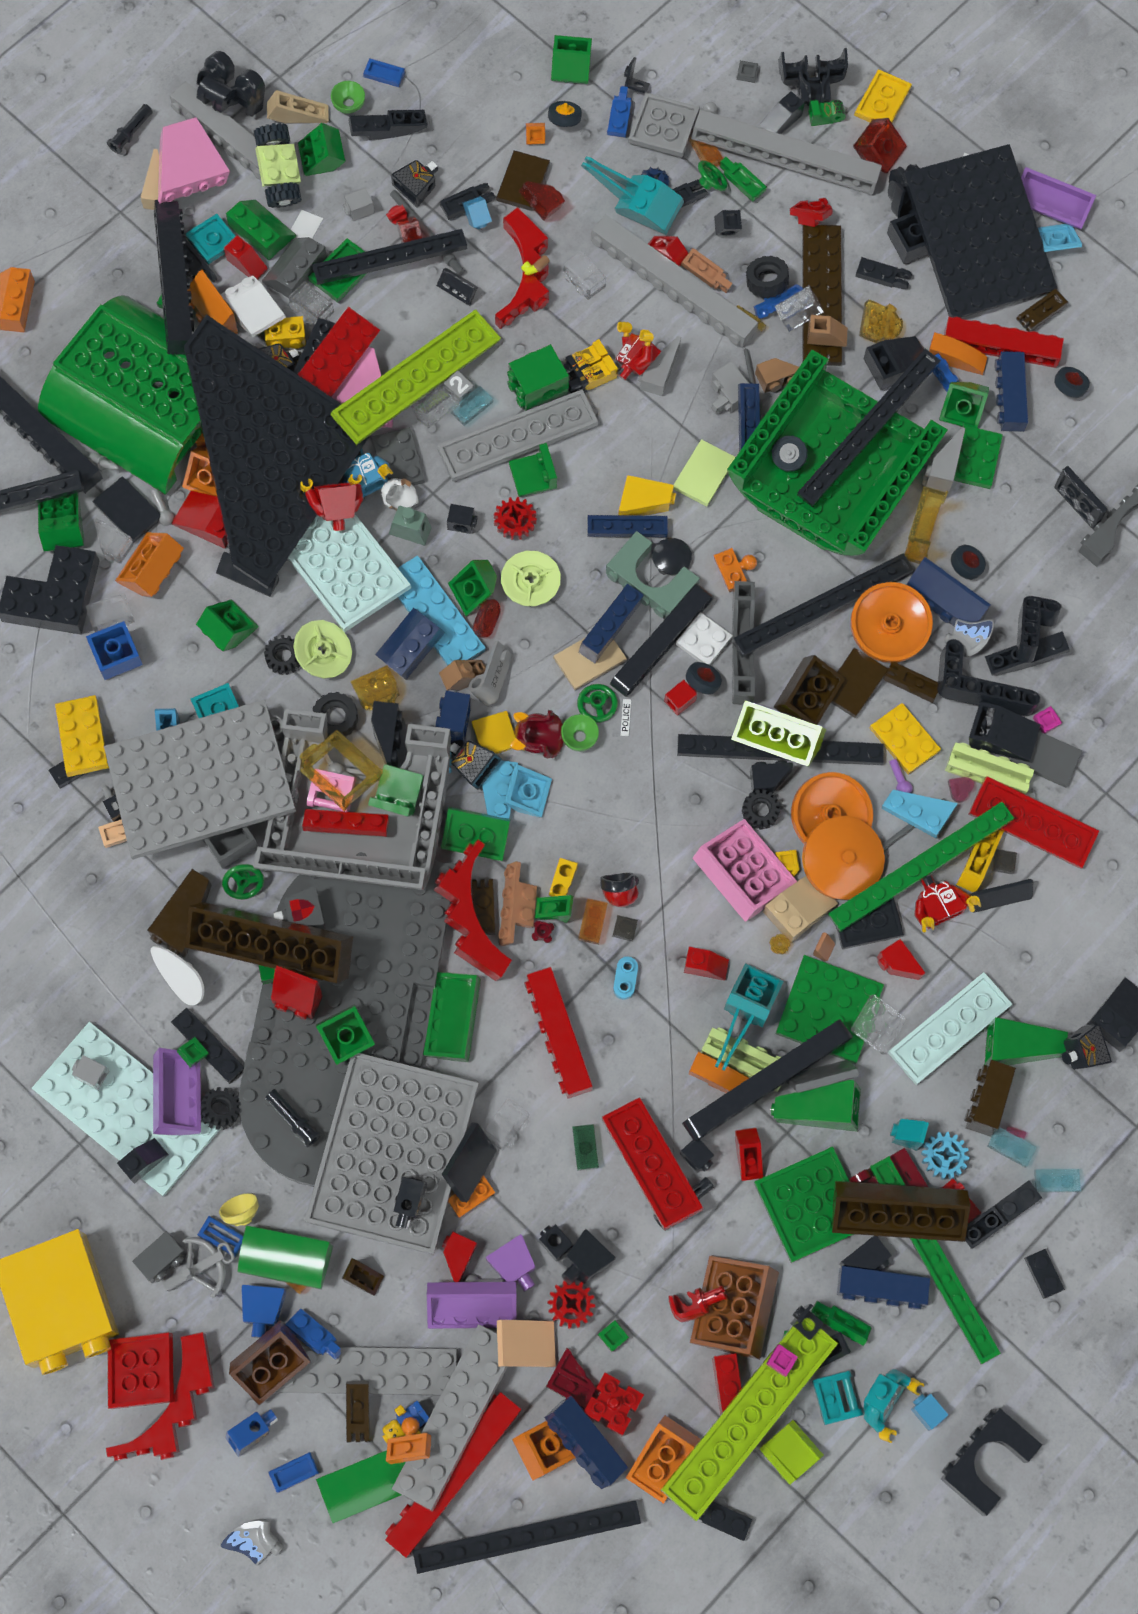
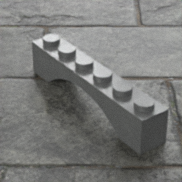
(1101, 542)
(742, 620)

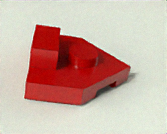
(813, 212)

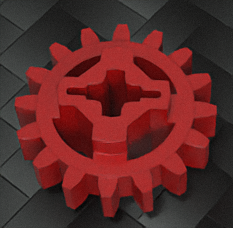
(508, 524)
(563, 1311)

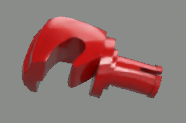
(700, 1305)

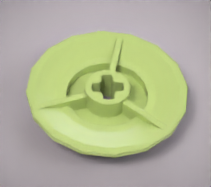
(535, 565)
(331, 640)

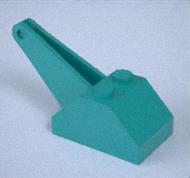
(642, 200)
(751, 1000)

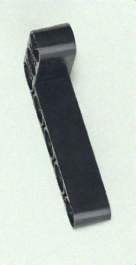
(972, 690)

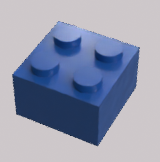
(114, 650)

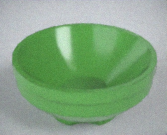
(348, 90)
(583, 724)

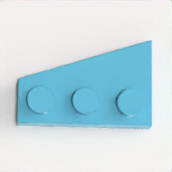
(496, 788)
(920, 811)

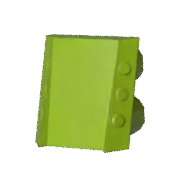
(791, 1452)

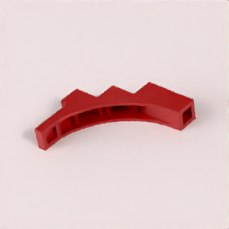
(531, 244)
(474, 945)
(162, 1435)

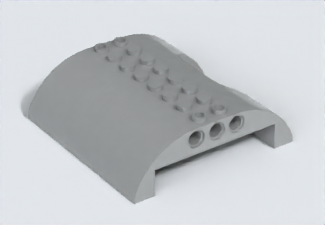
(396, 860)

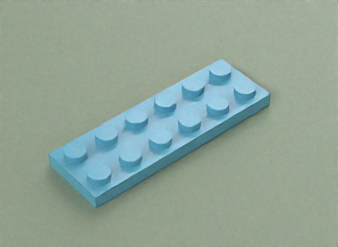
(430, 599)

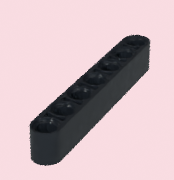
(661, 640)

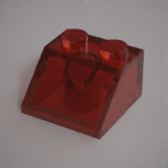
(880, 144)

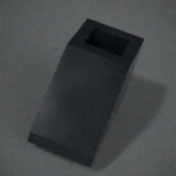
(769, 776)

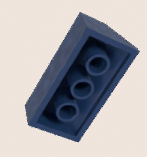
(947, 595)

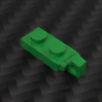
(742, 179)
(842, 1322)

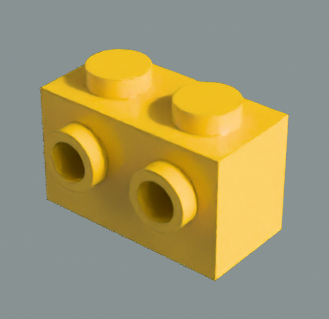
(287, 332)

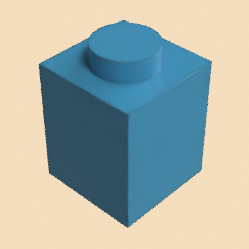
(477, 212)
(928, 1411)

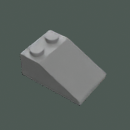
(943, 467)

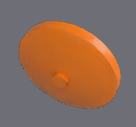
(891, 622)
(829, 797)
(843, 857)

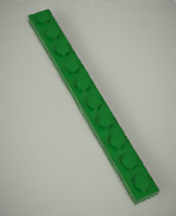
(920, 866)
(945, 1278)

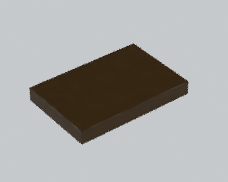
(521, 169)
(861, 678)

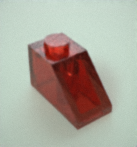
(542, 198)
(408, 229)

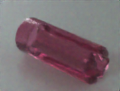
(1019, 1133)

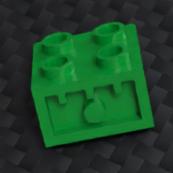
(534, 472)
(397, 791)

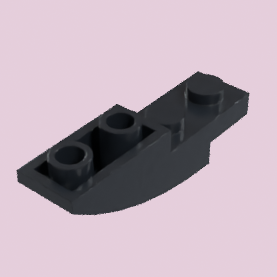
(394, 124)
(1006, 660)
(1001, 1214)

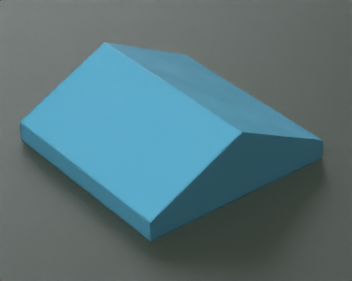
(1059, 237)
(527, 791)

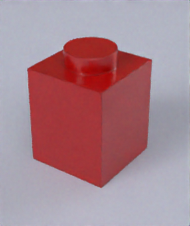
(680, 697)

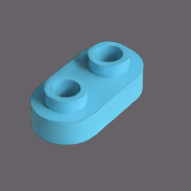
(625, 977)

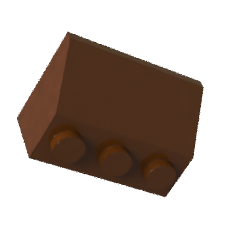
(269, 1363)

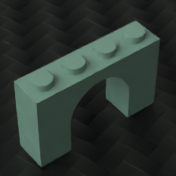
(661, 599)

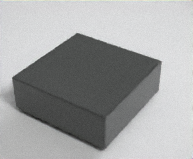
(747, 71)

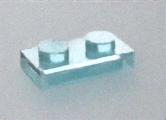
(472, 405)
(1011, 1147)
(1057, 1180)

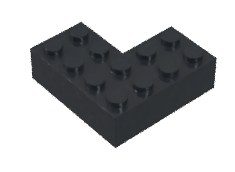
(60, 600)

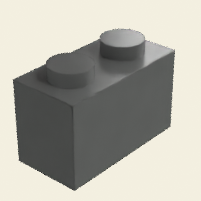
(159, 1258)

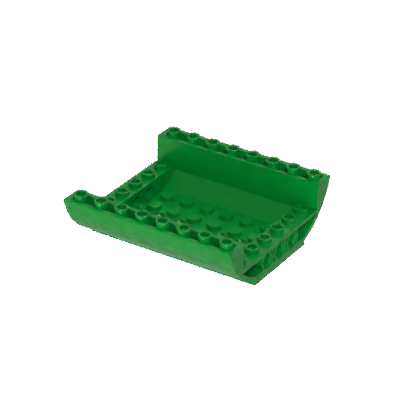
(118, 407)
(822, 415)

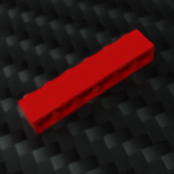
(994, 339)
(559, 1033)

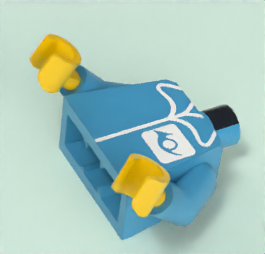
(372, 470)

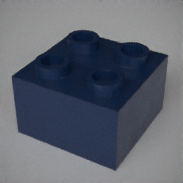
(455, 715)

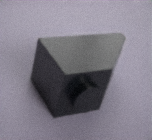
(142, 1159)
(868, 1256)

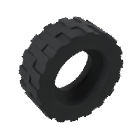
(769, 288)
(344, 702)

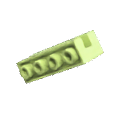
(980, 763)
(745, 1059)

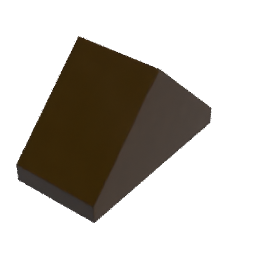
(362, 1277)

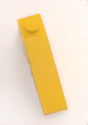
(978, 862)

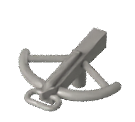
(191, 1272)

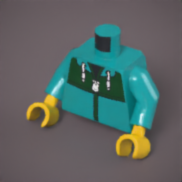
(883, 1398)

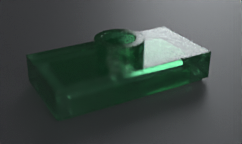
(585, 1147)

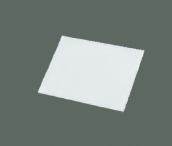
(306, 224)

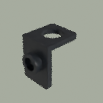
(630, 81)
(802, 1313)

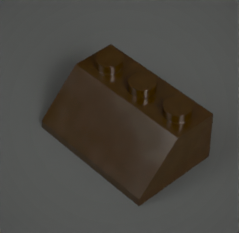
(809, 690)

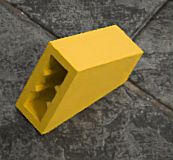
(645, 497)

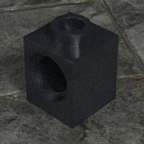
(728, 222)
(461, 519)
(697, 1155)
(559, 1251)

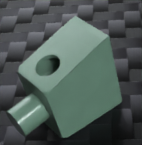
(410, 525)

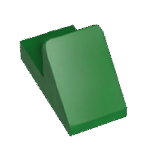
(554, 908)

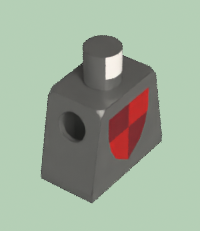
(303, 909)

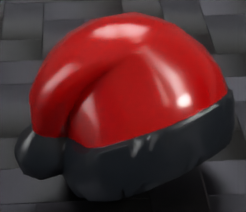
(620, 888)

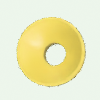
(239, 1209)

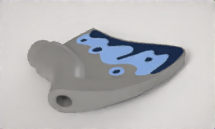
(972, 635)
(252, 1540)

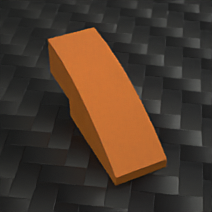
(958, 354)
(705, 1070)

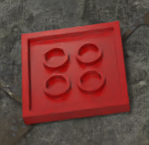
(140, 1371)

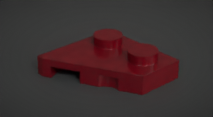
(571, 1380)

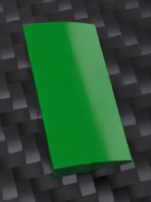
(452, 1017)
(284, 1257)
(359, 1486)

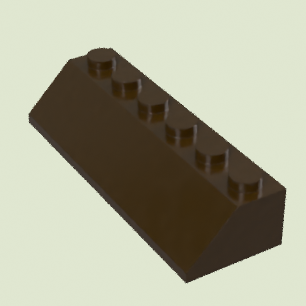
(900, 1211)

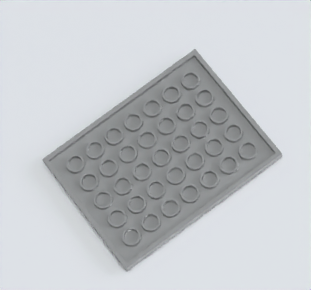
(199, 779)
(387, 1127)

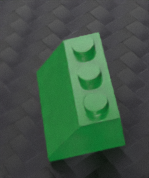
(259, 227)

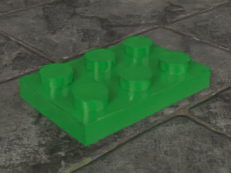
(340, 288)
(978, 457)
(468, 827)

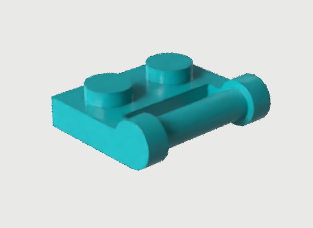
(830, 1399)

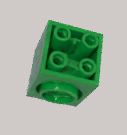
(538, 378)

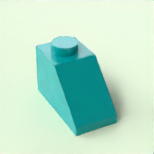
(909, 1133)

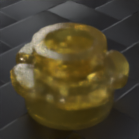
(779, 949)

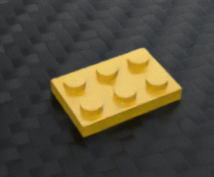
(905, 738)

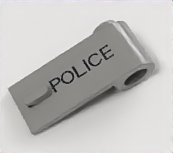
(488, 685)

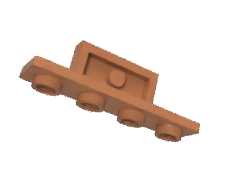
(517, 904)

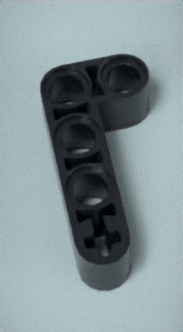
(1033, 613)

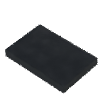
(1080, 497)
(127, 509)
(875, 927)
(469, 1162)

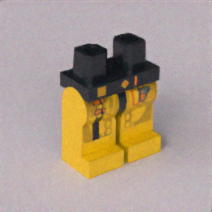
(590, 368)

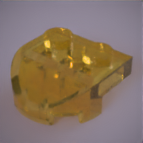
(880, 322)
(376, 686)

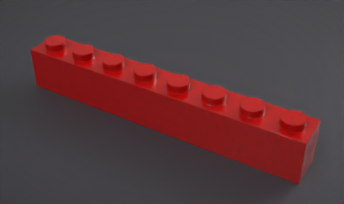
(417, 1519)

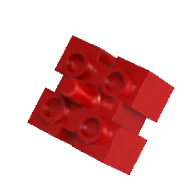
(613, 1404)

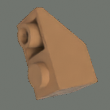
(826, 331)
(774, 374)
(460, 673)

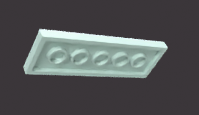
(949, 1028)

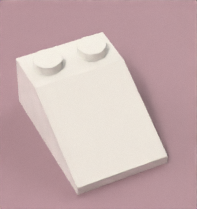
(252, 306)

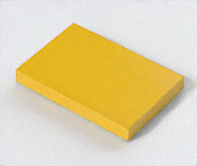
(883, 97)

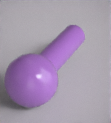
(903, 785)

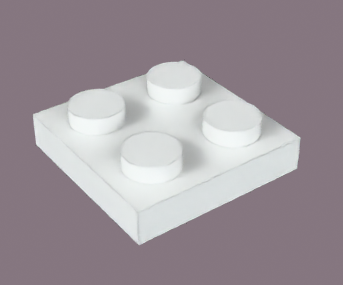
(704, 639)

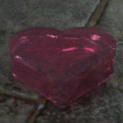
(960, 788)

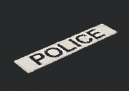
(625, 717)

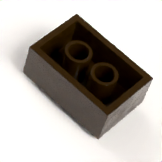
(989, 1097)

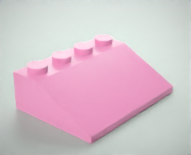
(743, 869)

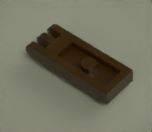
(1042, 310)
(912, 682)
(484, 905)
(357, 1410)

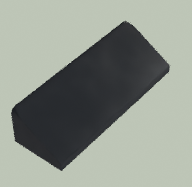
(227, 570)
(1004, 895)

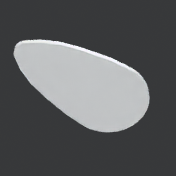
(179, 975)

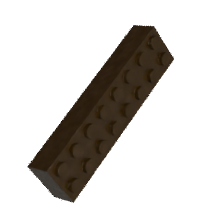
(269, 942)

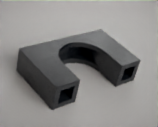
(962, 1475)

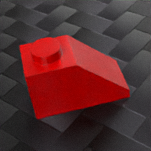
(670, 247)
(244, 258)
(899, 961)
(706, 964)
(749, 1154)
(458, 1253)

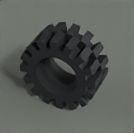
(271, 650)
(761, 797)
(220, 1097)

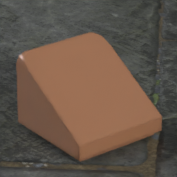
(824, 947)

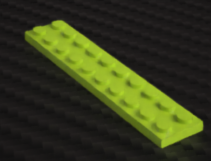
(415, 377)
(745, 1423)

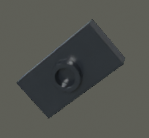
(457, 286)

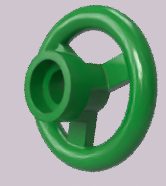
(710, 177)
(597, 695)
(243, 878)

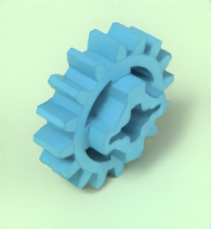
(954, 1156)

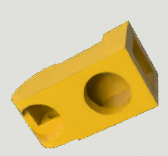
(563, 877)

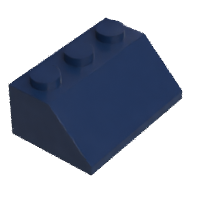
(409, 643)

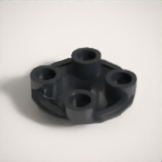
(671, 556)

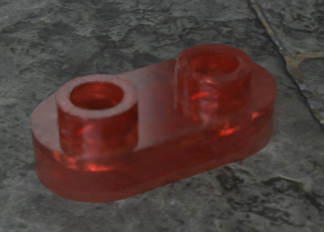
(486, 620)

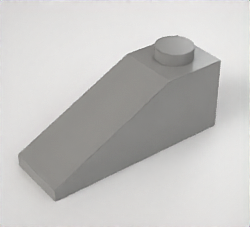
(657, 374)

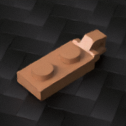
(706, 270)

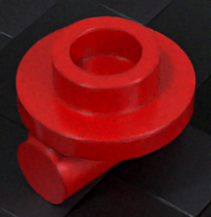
(396, 213)

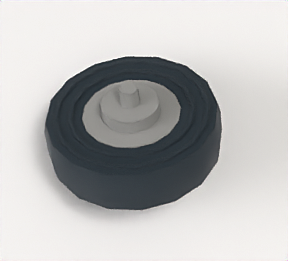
(789, 453)

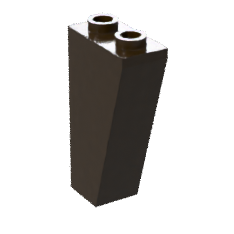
(171, 922)

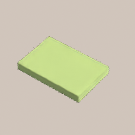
(703, 473)

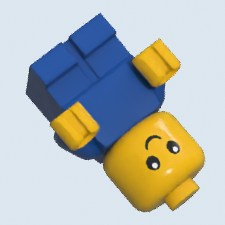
(393, 1428)

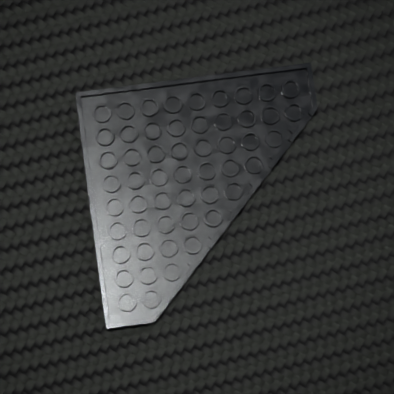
(262, 439)

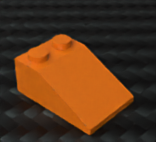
(541, 1450)
(661, 1457)

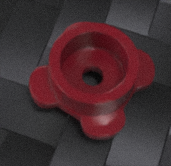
(547, 927)

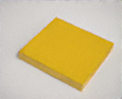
(494, 732)

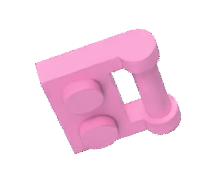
(342, 783)

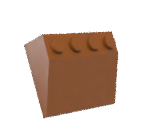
(742, 1319)

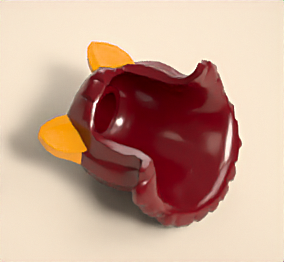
(538, 733)

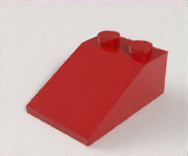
(202, 518)
(295, 993)

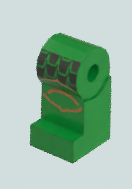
(826, 112)

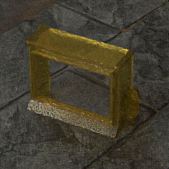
(923, 524)
(353, 754)

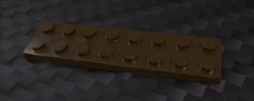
(823, 275)

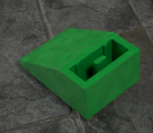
(60, 522)

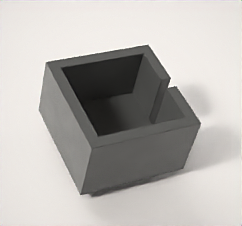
(230, 845)

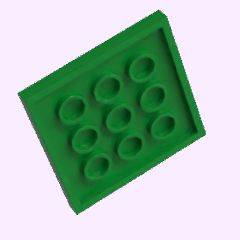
(822, 997)
(802, 1203)

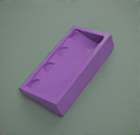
(1057, 198)
(175, 1095)
(470, 1304)

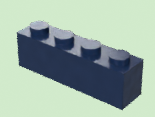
(1012, 391)
(610, 623)
(884, 1287)
(586, 1442)

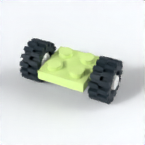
(277, 165)

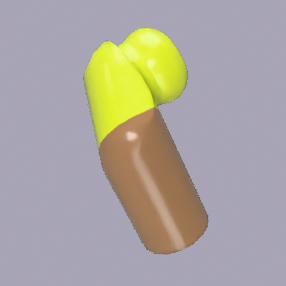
(536, 267)

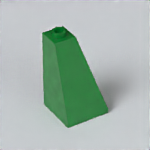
(1021, 1042)
(822, 1107)

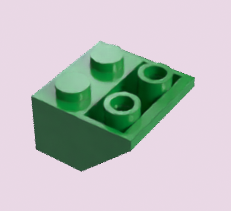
(571, 59)
(321, 150)

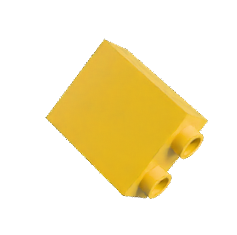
(57, 1302)

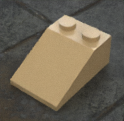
(798, 909)

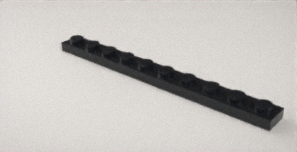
(868, 427)
(820, 606)
(829, 751)
(526, 1537)

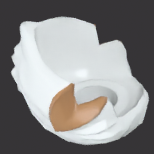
(399, 493)

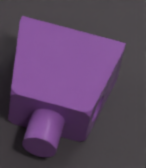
(513, 1263)

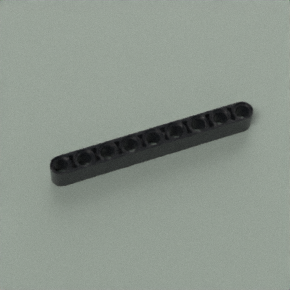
(767, 1080)

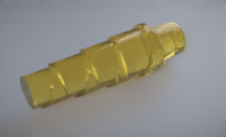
(761, 326)

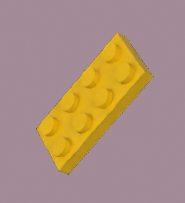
(81, 736)

